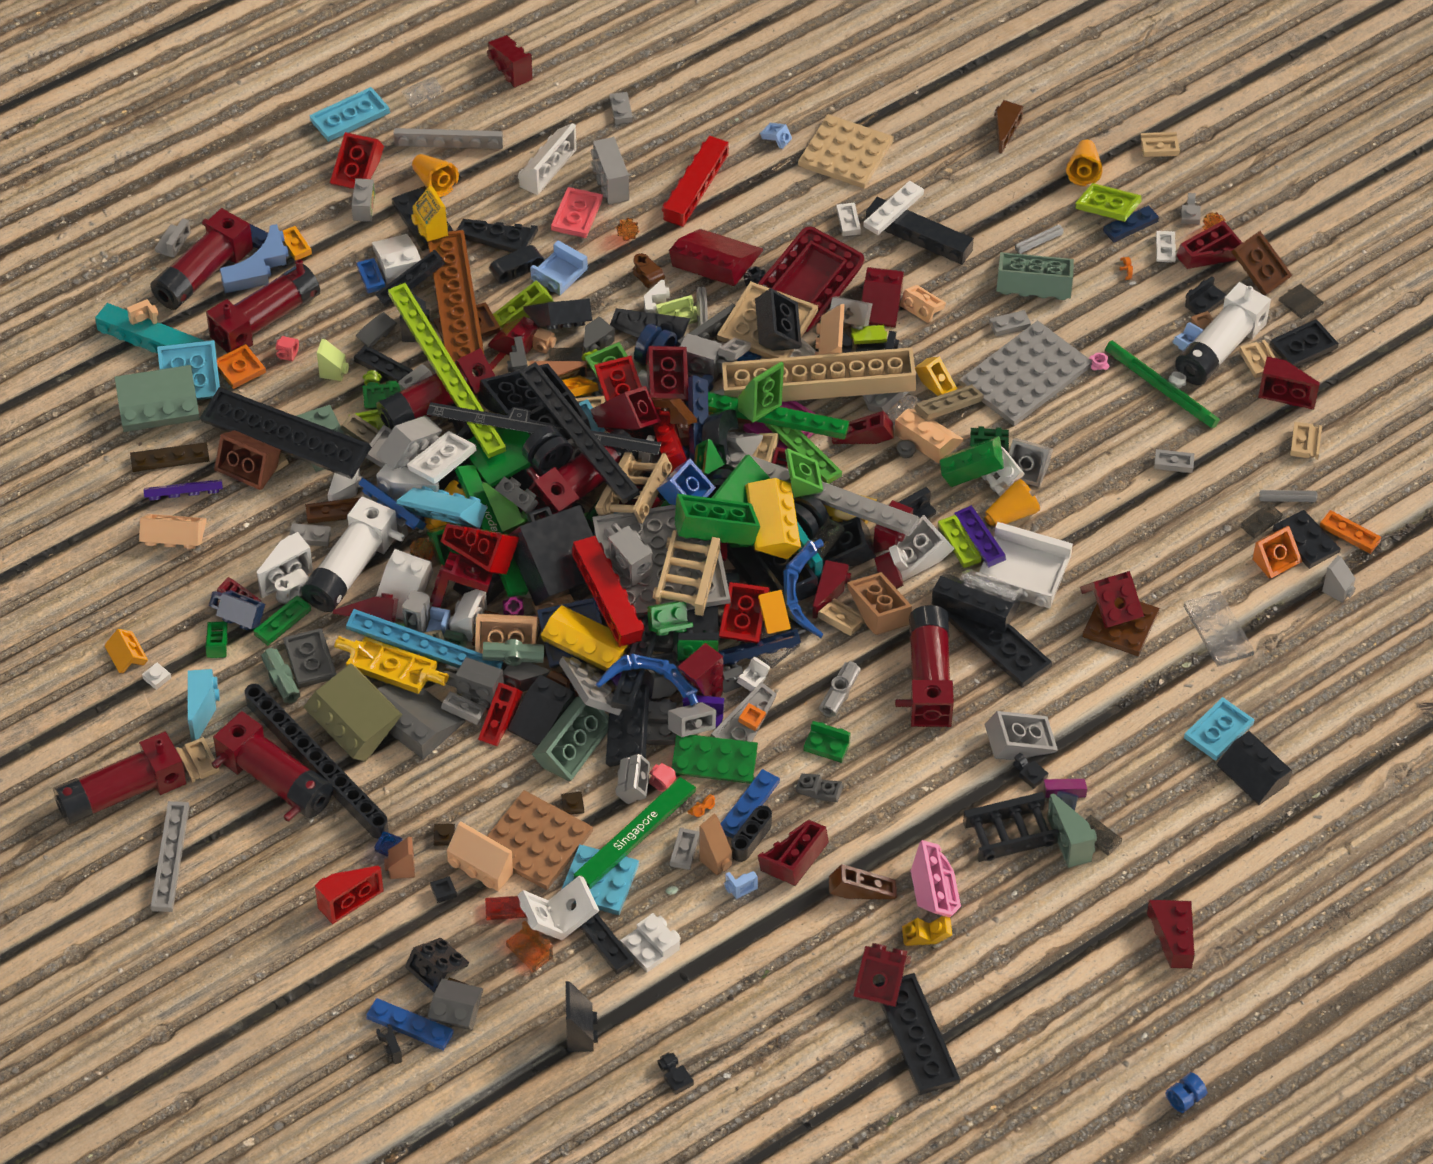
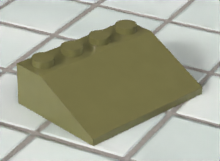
(353, 712)

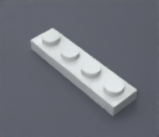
(893, 207)

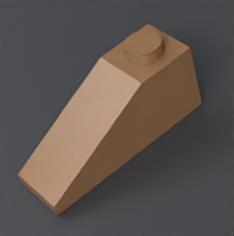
(714, 846)

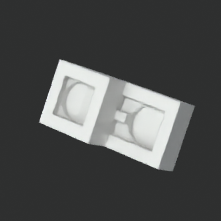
(1165, 246)

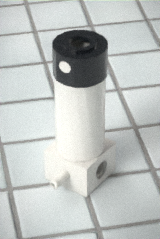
(1242, 316)
(369, 530)

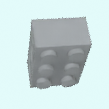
(610, 170)
(408, 441)

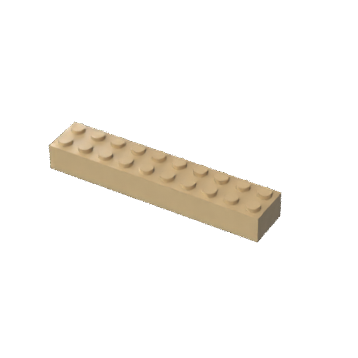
(830, 374)

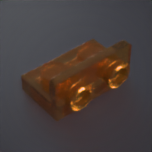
(530, 947)

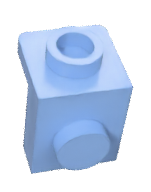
(1188, 336)

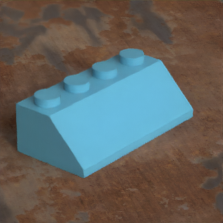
(443, 506)

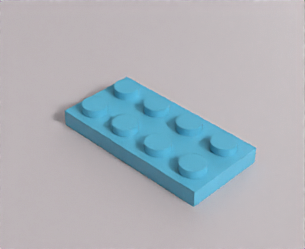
(349, 114)

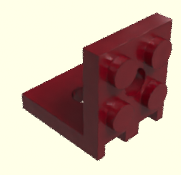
(461, 571)
(1108, 590)
(889, 964)

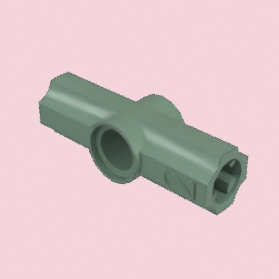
(513, 652)
(280, 675)

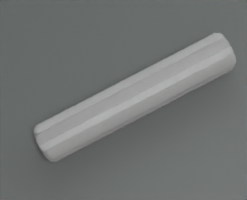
(1039, 238)
(702, 312)
(1288, 495)

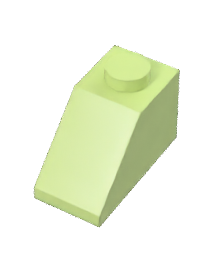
(331, 361)

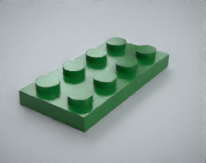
(715, 758)

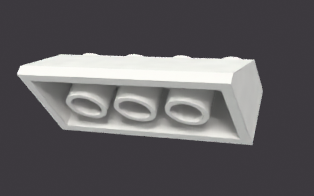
(548, 160)

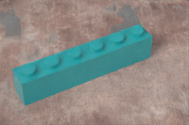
(145, 334)

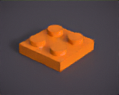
(240, 366)

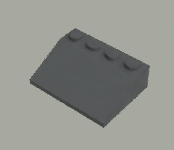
(423, 720)

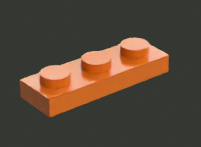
(1350, 532)

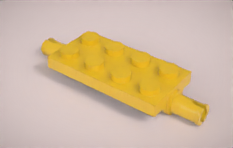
(391, 664)

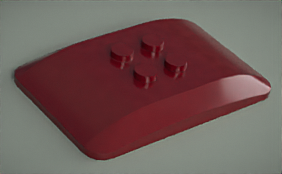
(814, 270)

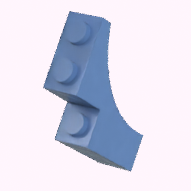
(256, 269)

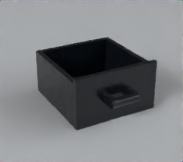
(546, 551)

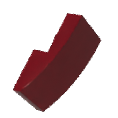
(885, 564)

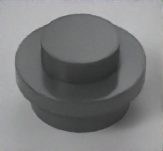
(906, 448)

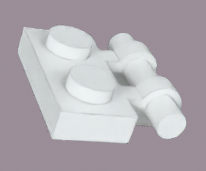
(1009, 474)

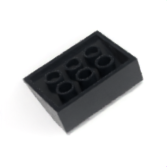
(510, 390)

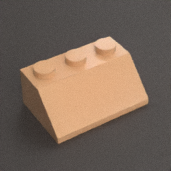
(830, 331)
(927, 435)
(171, 530)
(505, 627)
(480, 857)

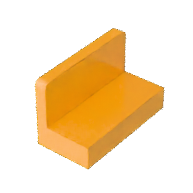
(774, 612)
(125, 650)

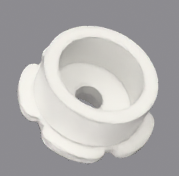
(1177, 379)

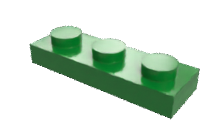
(282, 620)

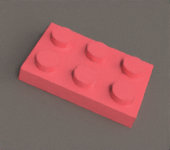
(576, 212)

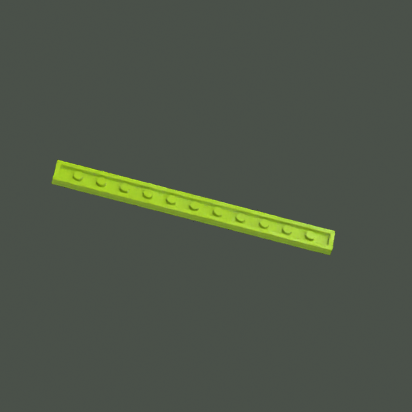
(444, 366)

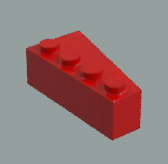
(485, 548)

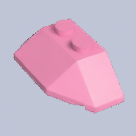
(934, 881)

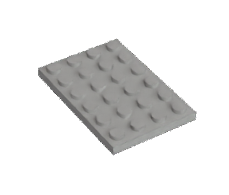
(1026, 372)

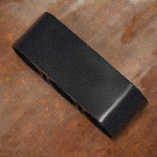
(515, 264)
(747, 841)

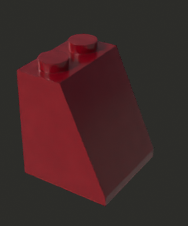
(627, 411)

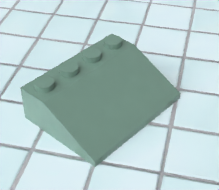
(1035, 275)
(157, 398)

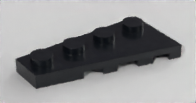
(498, 235)
(635, 321)

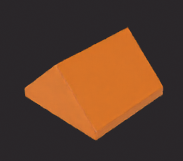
(1276, 552)

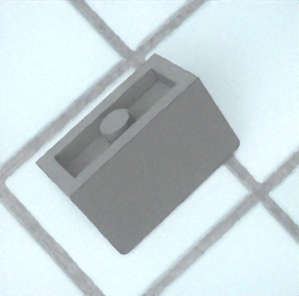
(173, 238)

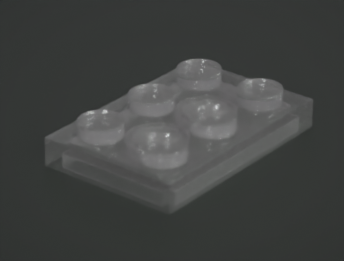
(991, 585)

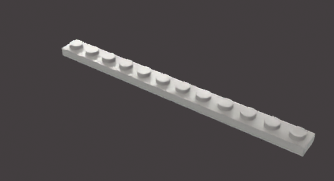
(841, 499)

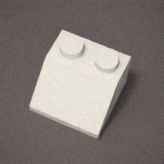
(466, 611)

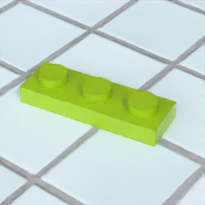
(959, 539)

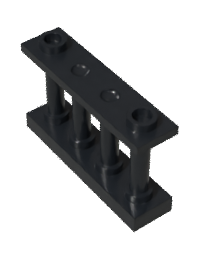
(1007, 809)

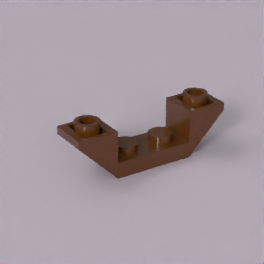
(678, 411)

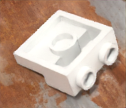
(651, 942)

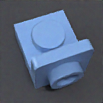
(777, 132)
(743, 885)

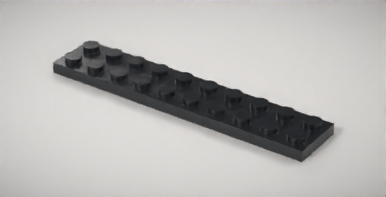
(286, 432)

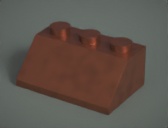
(246, 459)

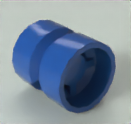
(1186, 1092)

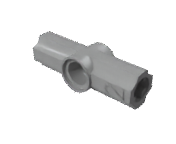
(840, 689)

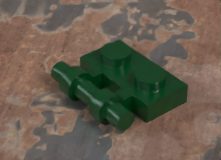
(983, 434)

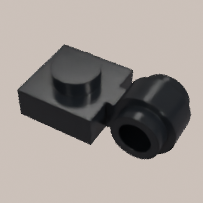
(676, 1078)

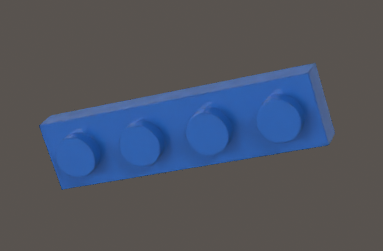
(385, 500)
(753, 797)
(410, 1024)

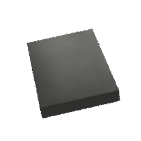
(309, 658)

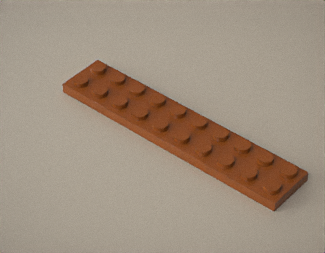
(456, 296)

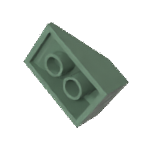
(1075, 835)

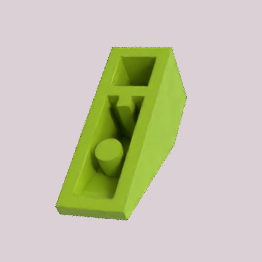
(513, 310)

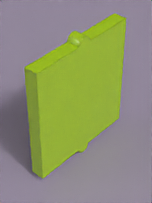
(869, 334)

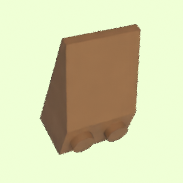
(880, 603)

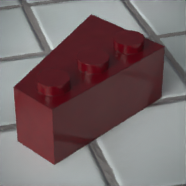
(511, 60)
(1209, 247)
(704, 671)
(796, 853)
(1174, 928)

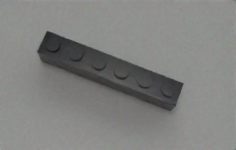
(928, 234)

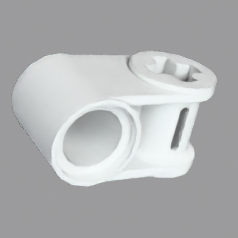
(291, 585)

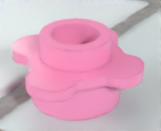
(1099, 361)

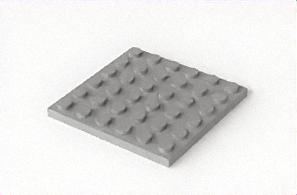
(654, 532)

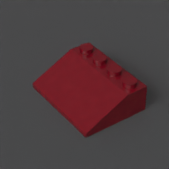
(713, 256)

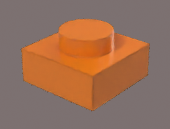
(752, 717)

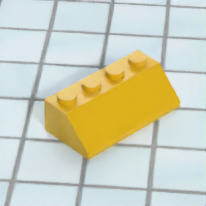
(776, 515)
(582, 638)

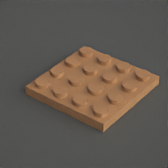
(540, 838)

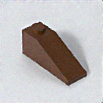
(1007, 120)
(861, 884)

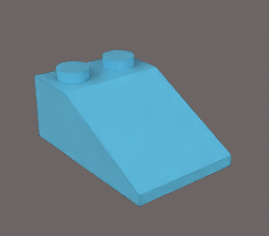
(202, 699)

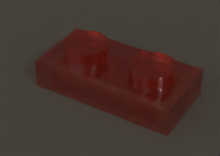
(503, 908)

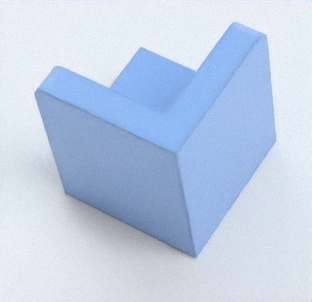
(438, 619)

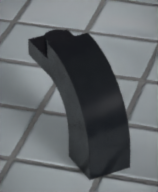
(716, 429)

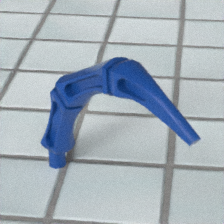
(791, 575)
(659, 666)

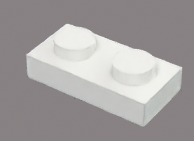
(848, 219)

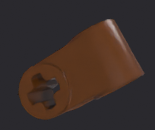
(647, 270)

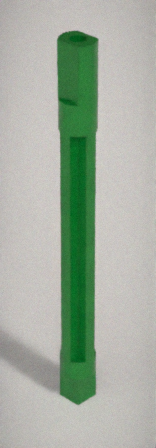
(1161, 384)

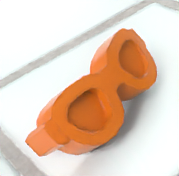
(1127, 266)
(699, 809)

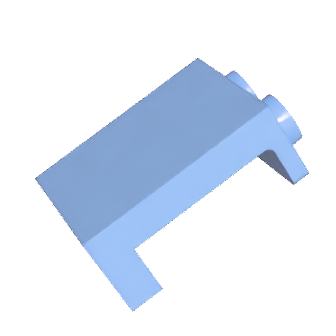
(560, 268)

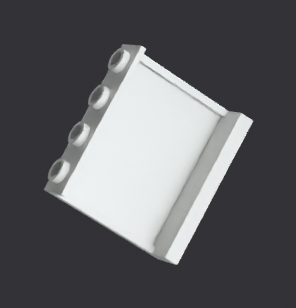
(1030, 563)

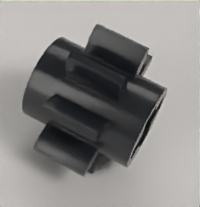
(754, 275)

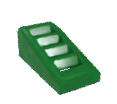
(216, 640)

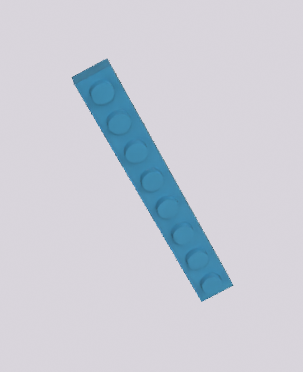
(413, 640)

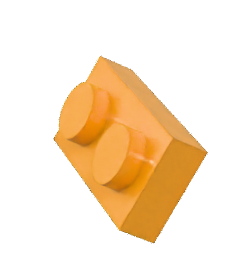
(296, 243)

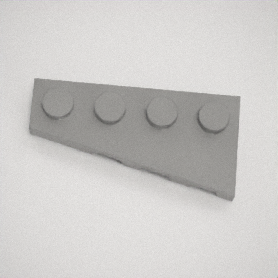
(730, 728)

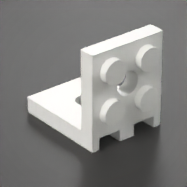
(555, 915)

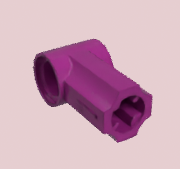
(513, 606)

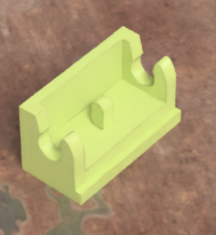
(679, 307)

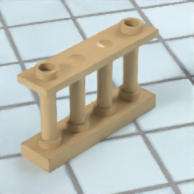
(609, 501)
(702, 584)

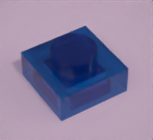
(386, 842)

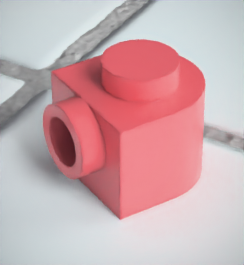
(287, 348)
(662, 777)

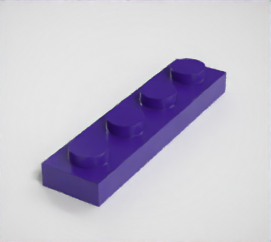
(175, 490)
(980, 536)

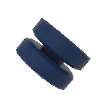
(652, 336)

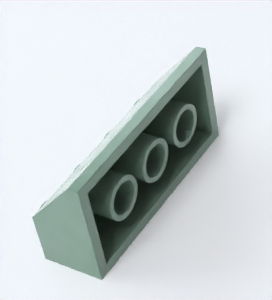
(572, 739)

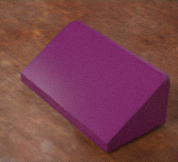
(1072, 786)

